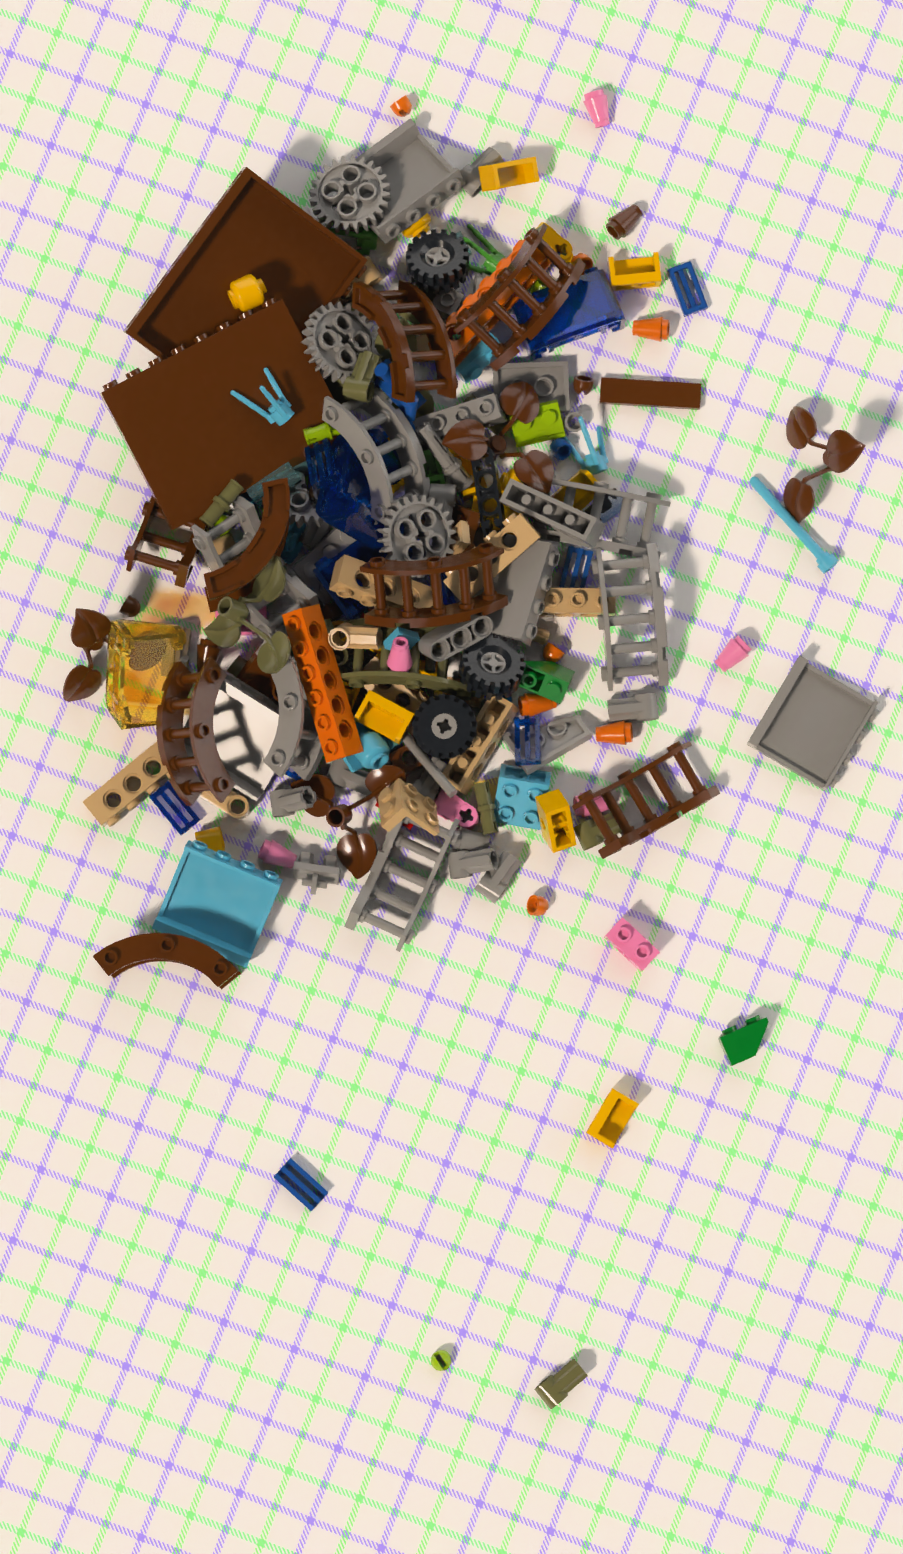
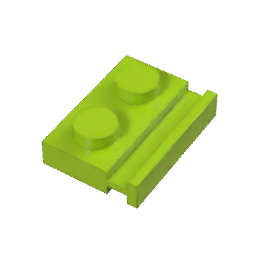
(544, 427)

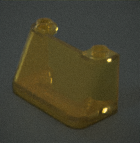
(137, 667)

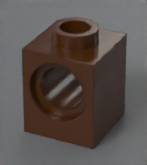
(396, 759)

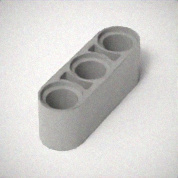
(444, 637)

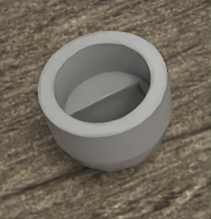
(576, 426)

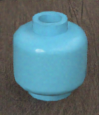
(375, 752)

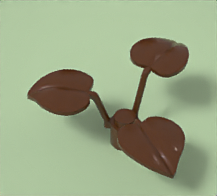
(468, 438)
(840, 455)
(89, 633)
(353, 850)

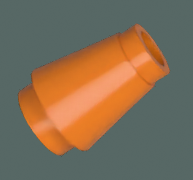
(652, 328)
(534, 704)
(615, 733)

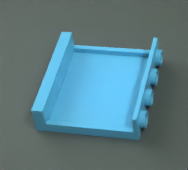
(218, 901)

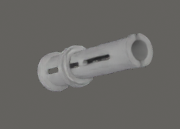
(450, 465)

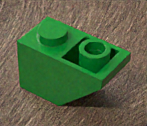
(547, 679)
(744, 1042)

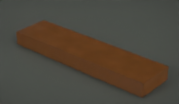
(650, 393)

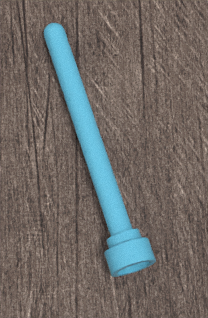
(824, 559)

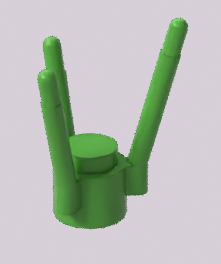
(365, 239)
(491, 259)

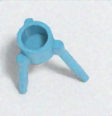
(279, 410)
(595, 462)

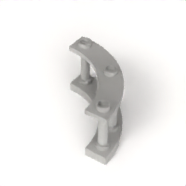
(401, 439)
(246, 515)
(618, 543)
(653, 617)
(295, 743)
(384, 864)

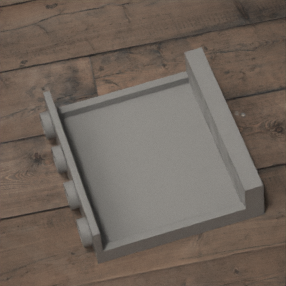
(416, 178)
(525, 584)
(813, 724)
(243, 735)

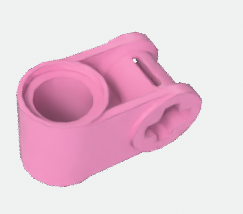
(453, 807)

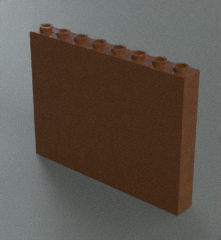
(246, 233)
(197, 435)

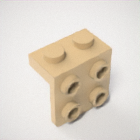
(404, 800)

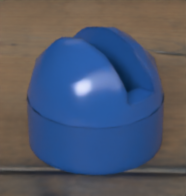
(560, 449)

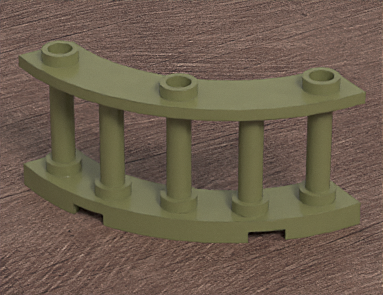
(410, 679)

